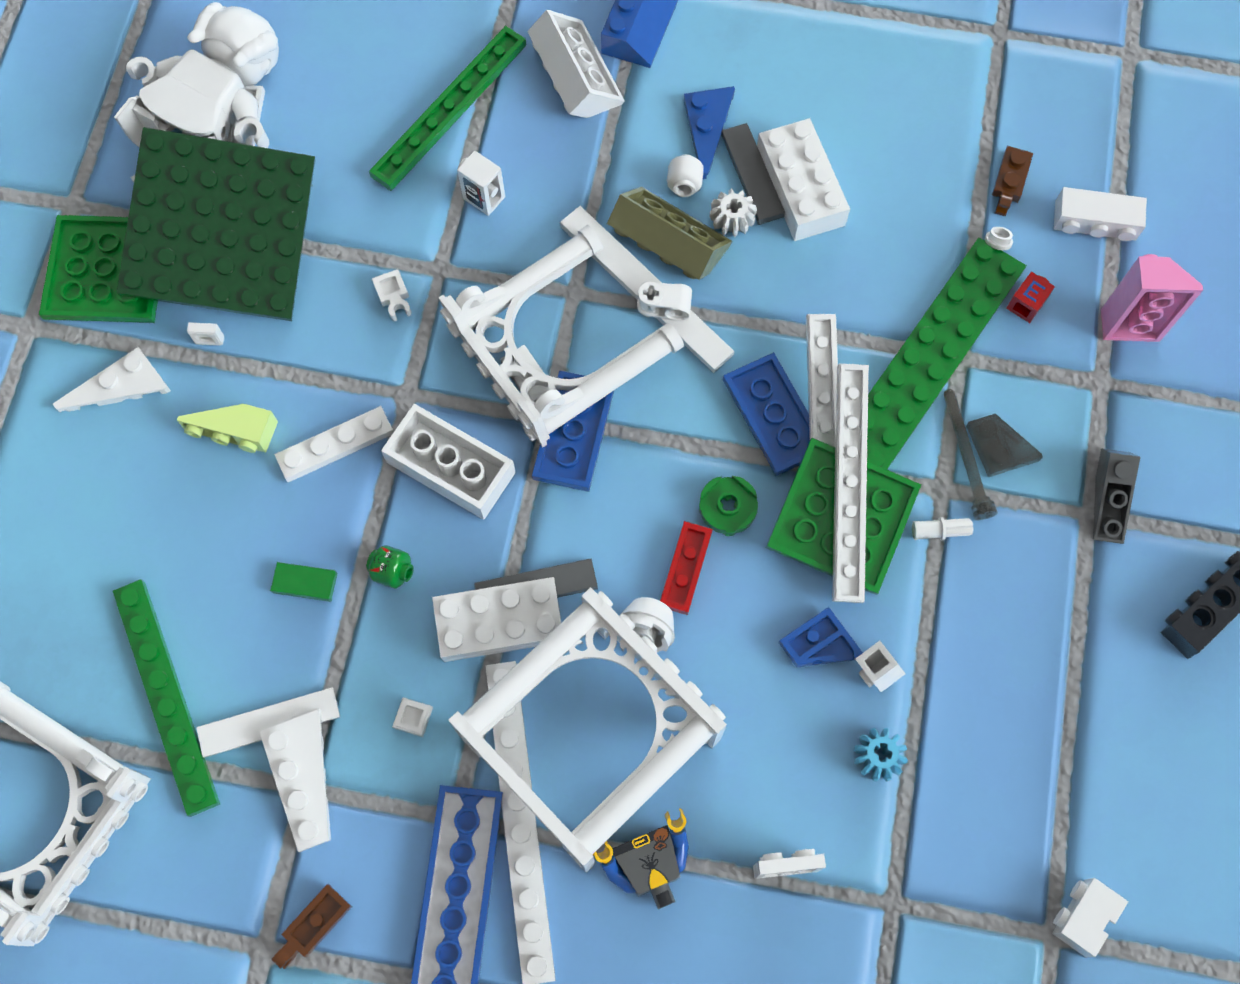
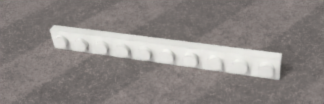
(522, 846)

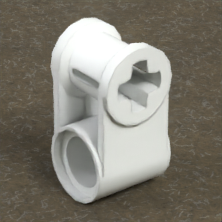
(668, 301)

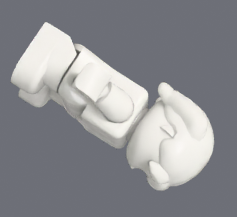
(206, 91)

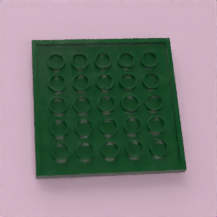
(216, 224)

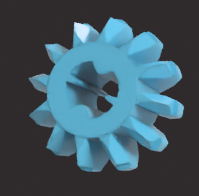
(870, 759)

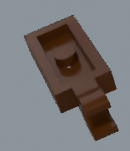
(1011, 178)
(312, 925)

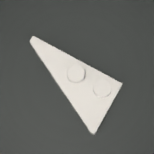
(122, 380)

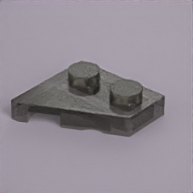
(1000, 445)

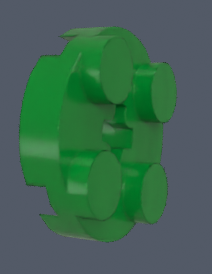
(728, 521)

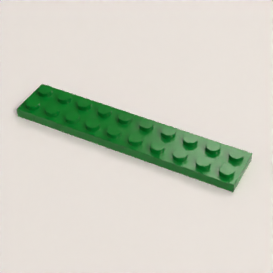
(937, 348)

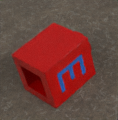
(1030, 297)

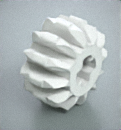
(733, 212)

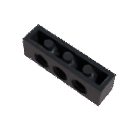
(1182, 629)

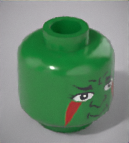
(389, 566)

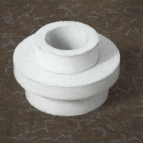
(999, 238)

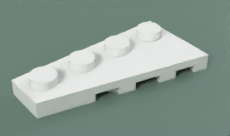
(300, 776)

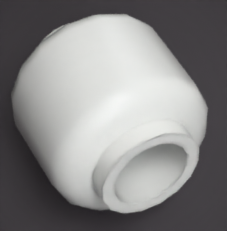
(685, 175)

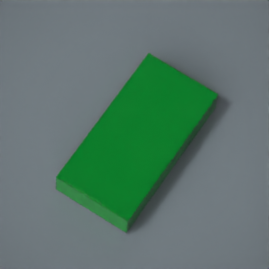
(304, 581)

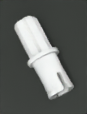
(942, 528)

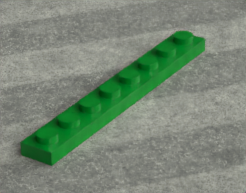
(447, 108)
(166, 698)

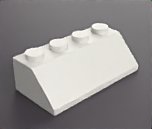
(574, 65)

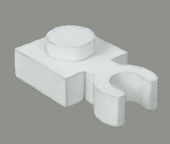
(392, 292)

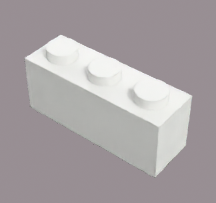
(1100, 214)

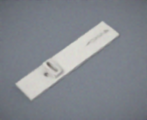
(245, 728)

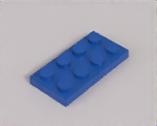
(771, 411)
(574, 447)

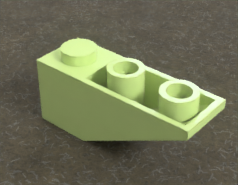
(236, 424)

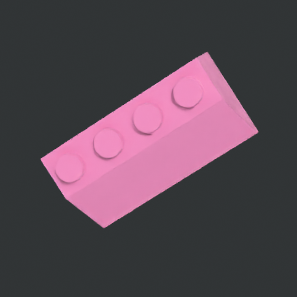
(1148, 300)

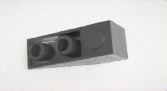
(1114, 494)

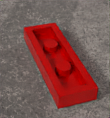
(686, 567)

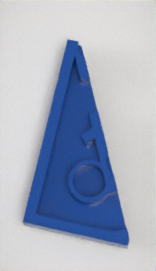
(706, 118)

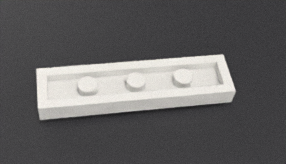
(334, 444)

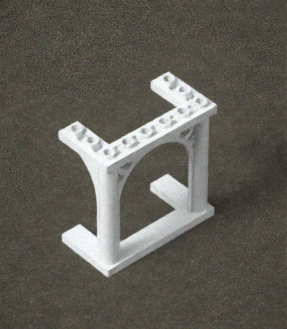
(699, 727)

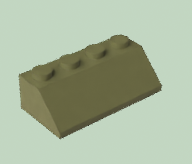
(668, 232)

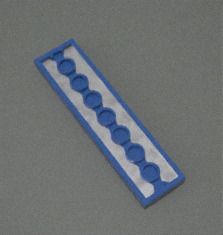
(458, 886)

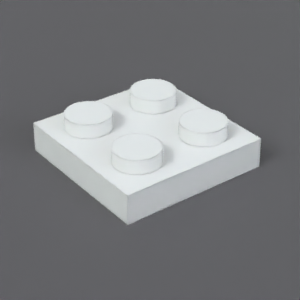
(800, 863)

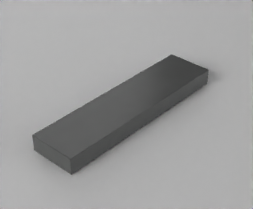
(753, 173)
(568, 578)

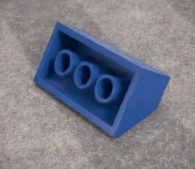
(636, 29)

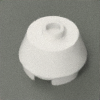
(652, 620)

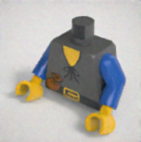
(649, 861)

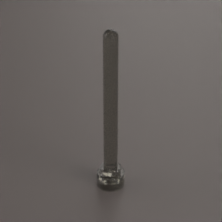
(982, 505)

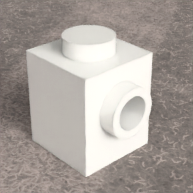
(879, 667)

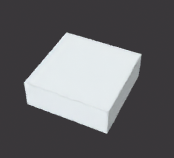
(205, 333)
(412, 717)

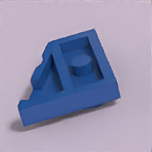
(820, 642)

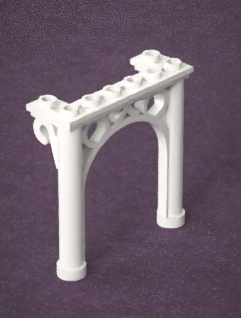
(551, 410)
(120, 790)

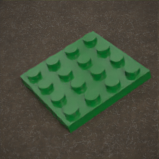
(86, 271)
(807, 516)

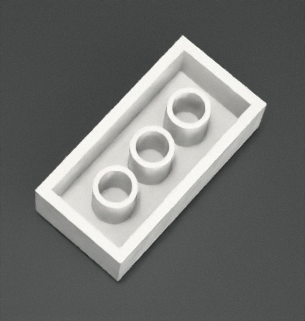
(803, 179)
(448, 461)
(495, 619)

